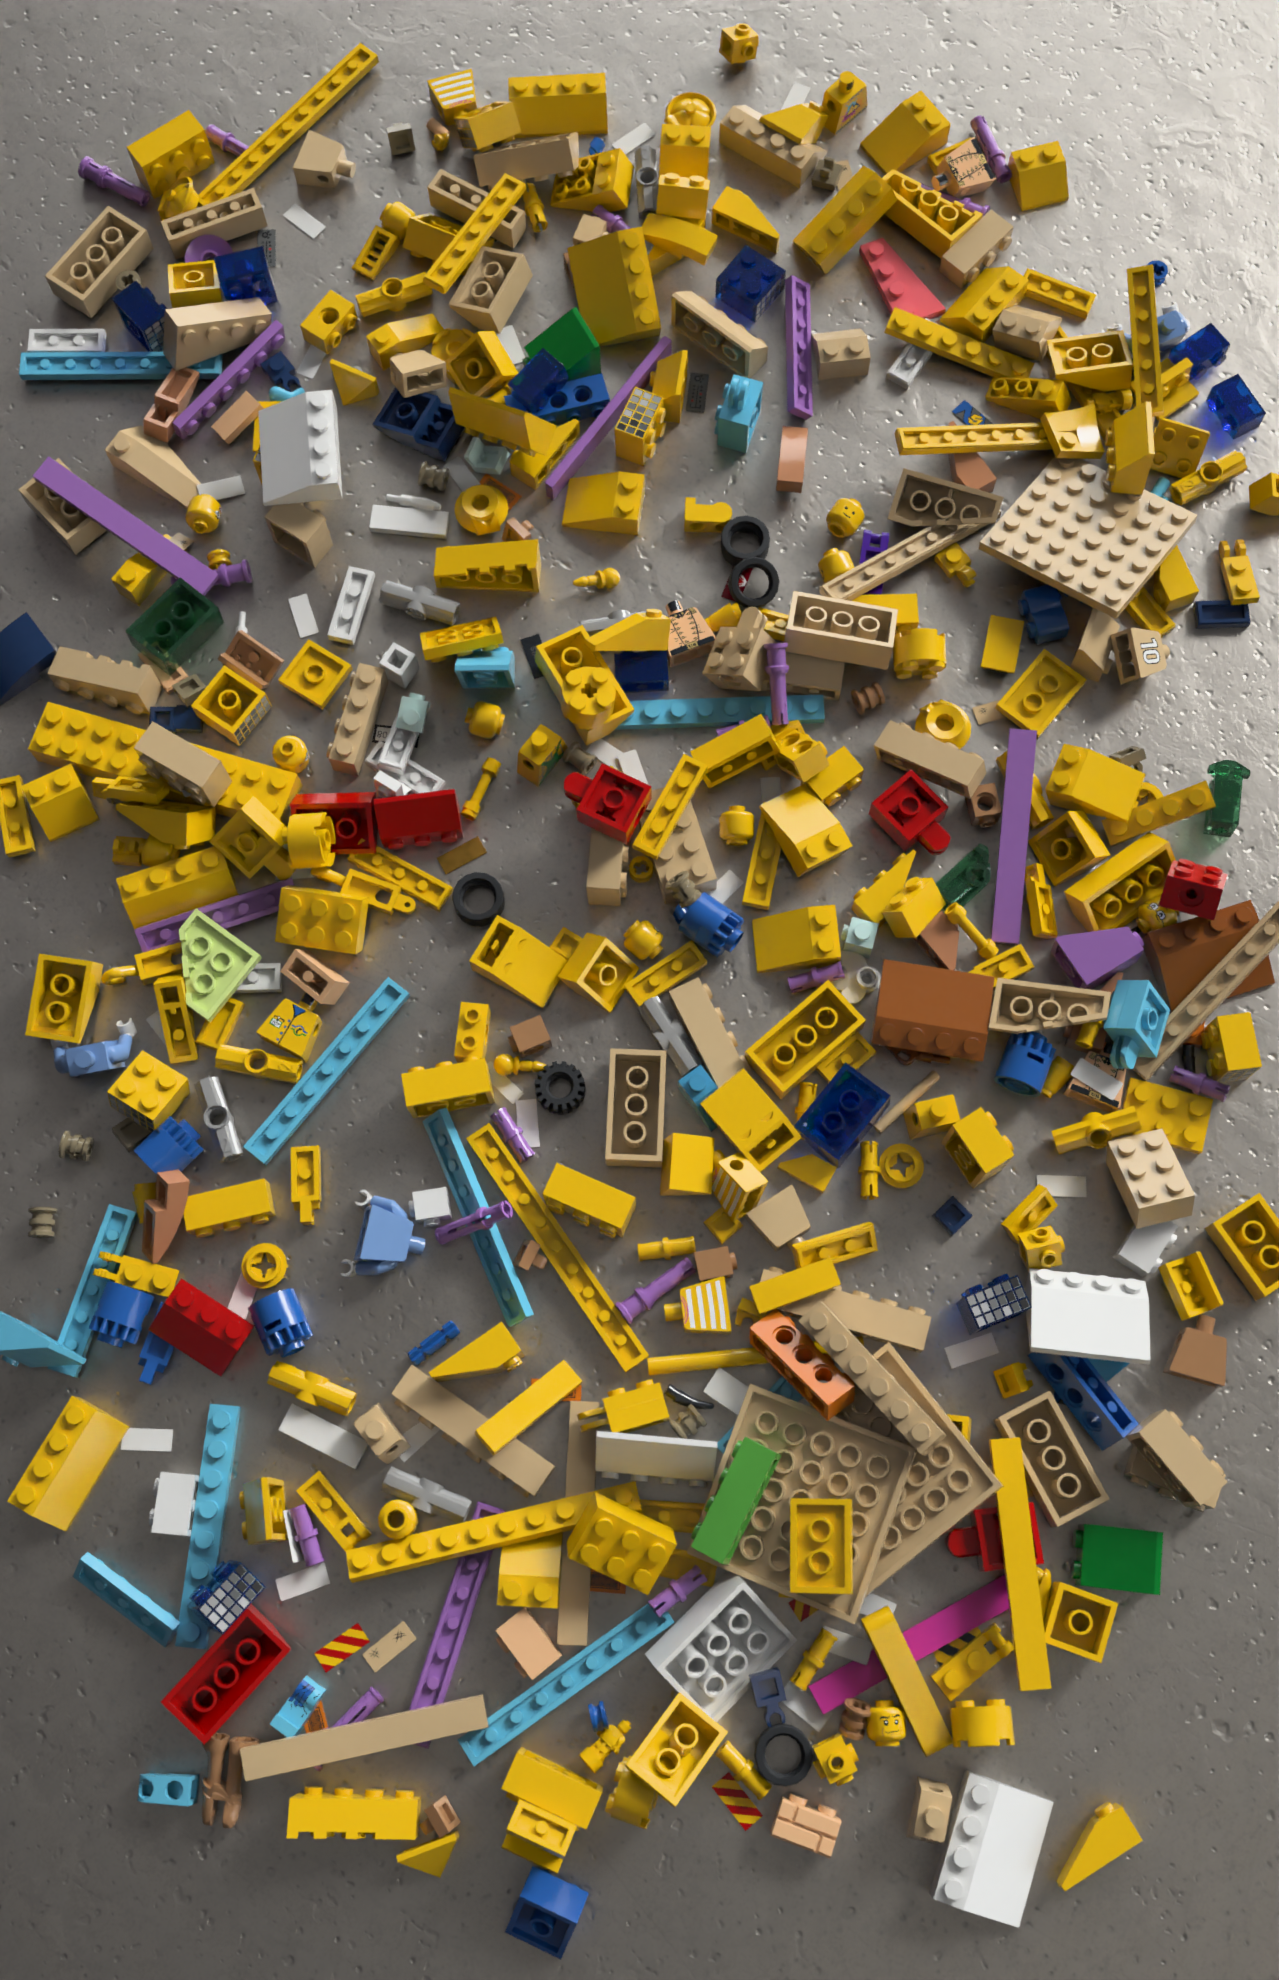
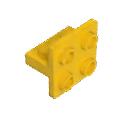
(1176, 386)
(1177, 447)

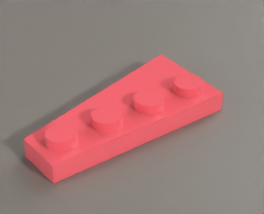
(897, 282)

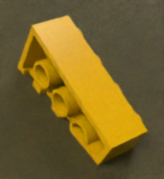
(928, 215)
(489, 566)

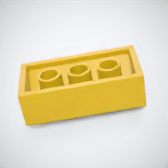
(559, 104)
(845, 219)
(501, 422)
(569, 653)
(1122, 884)
(177, 886)
(68, 1463)

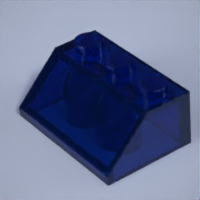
(842, 1115)

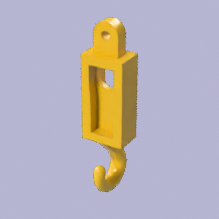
(368, 886)
(149, 966)

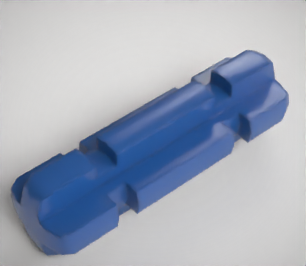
(433, 1343)

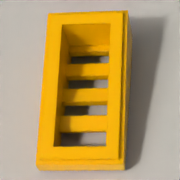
(373, 242)

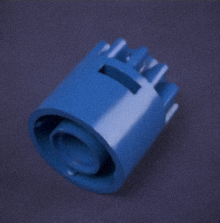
(712, 925)
(1025, 1063)
(170, 1146)
(120, 1314)
(280, 1323)

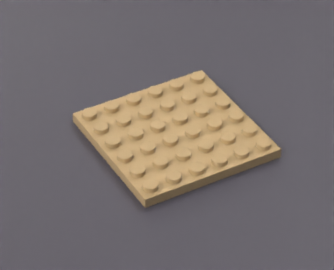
(1085, 536)
(818, 1463)
(938, 1487)

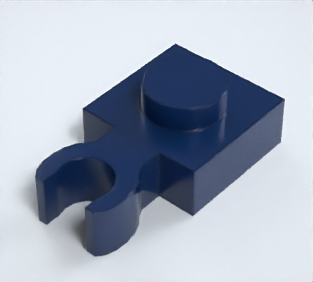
(280, 371)
(767, 1692)

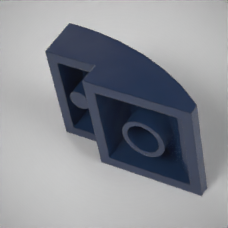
(419, 423)
(22, 656)

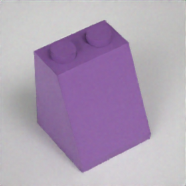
(1097, 955)

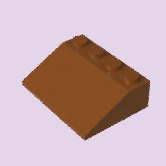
(1192, 948)
(933, 1010)

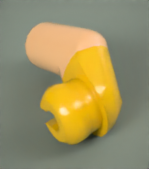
(441, 134)

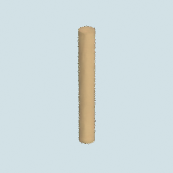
(906, 1101)

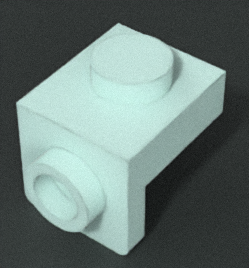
(486, 458)
(412, 713)

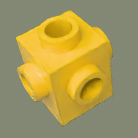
(738, 43)
(1041, 1248)
(826, 1751)

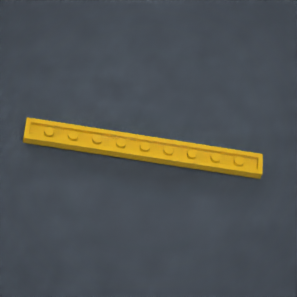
(290, 125)
(558, 1248)
(479, 1534)

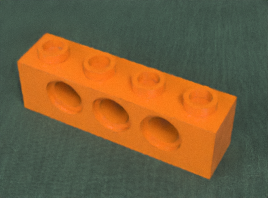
(786, 1358)

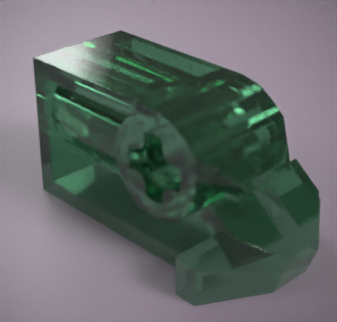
(1226, 792)
(957, 882)

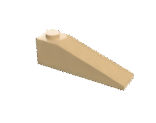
(152, 464)
(938, 502)
(1041, 1006)

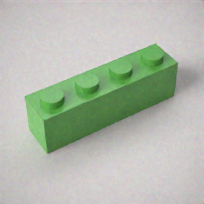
(735, 1500)

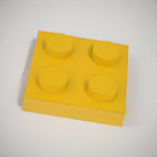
(315, 674)

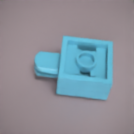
(739, 413)
(1135, 1022)

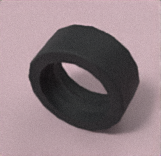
(749, 524)
(773, 585)
(469, 881)
(806, 1755)

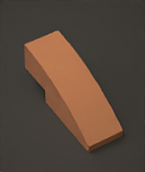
(169, 403)
(792, 459)
(164, 1213)

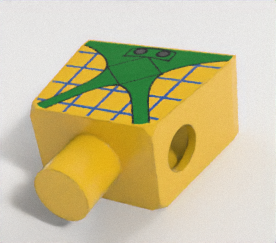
(541, 750)

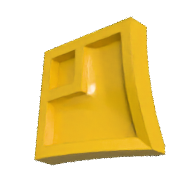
(1074, 433)

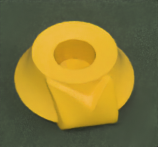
(690, 109)
(178, 199)
(481, 509)
(944, 722)

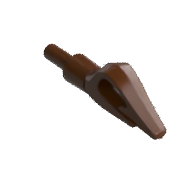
(917, 1055)

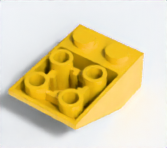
(598, 180)
(518, 962)
(750, 1120)

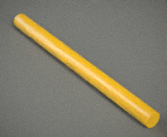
(712, 1360)

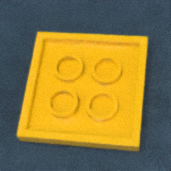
(461, 639)

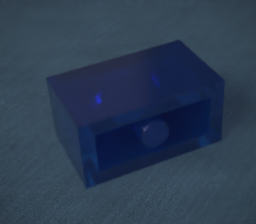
(1203, 349)
(538, 381)
(1235, 406)
(642, 671)

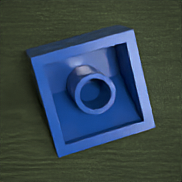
(547, 1912)

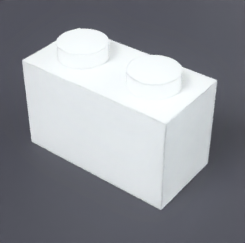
(1144, 1245)
(174, 1503)

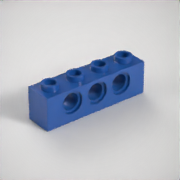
(588, 388)
(1086, 1397)

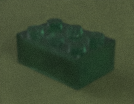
(175, 626)

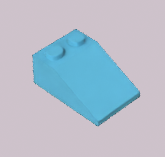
(487, 669)
(31, 1347)

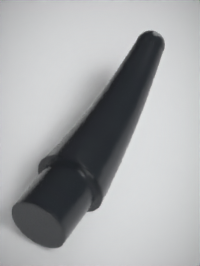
(1188, 1058)
(684, 1399)

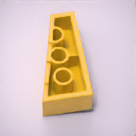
(354, 1814)

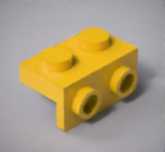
(1190, 1285)

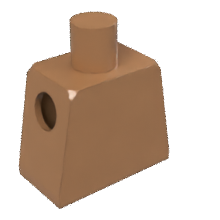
(1199, 1354)

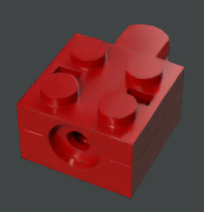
(609, 801)
(912, 814)
(1193, 888)
(985, 1541)

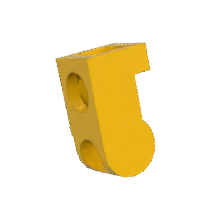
(706, 517)

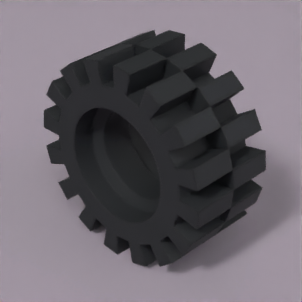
(553, 1072)

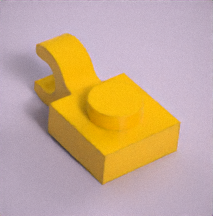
(956, 562)

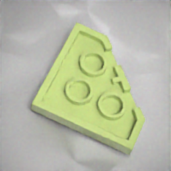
(212, 964)

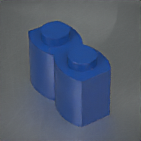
(1044, 614)

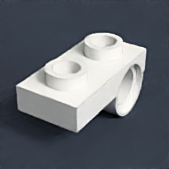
(389, 787)

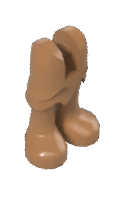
(217, 1789)

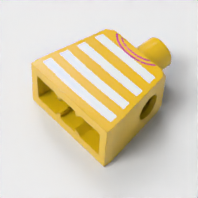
(453, 95)
(736, 1184)
(702, 1308)

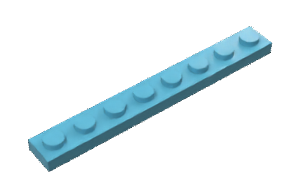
(106, 366)
(718, 711)
(326, 1071)
(468, 1199)
(208, 1517)
(564, 1682)

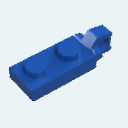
(154, 1355)

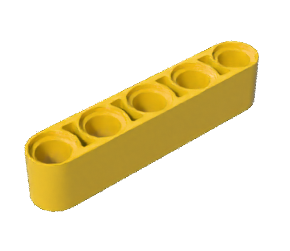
(906, 1681)

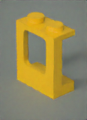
(538, 1836)

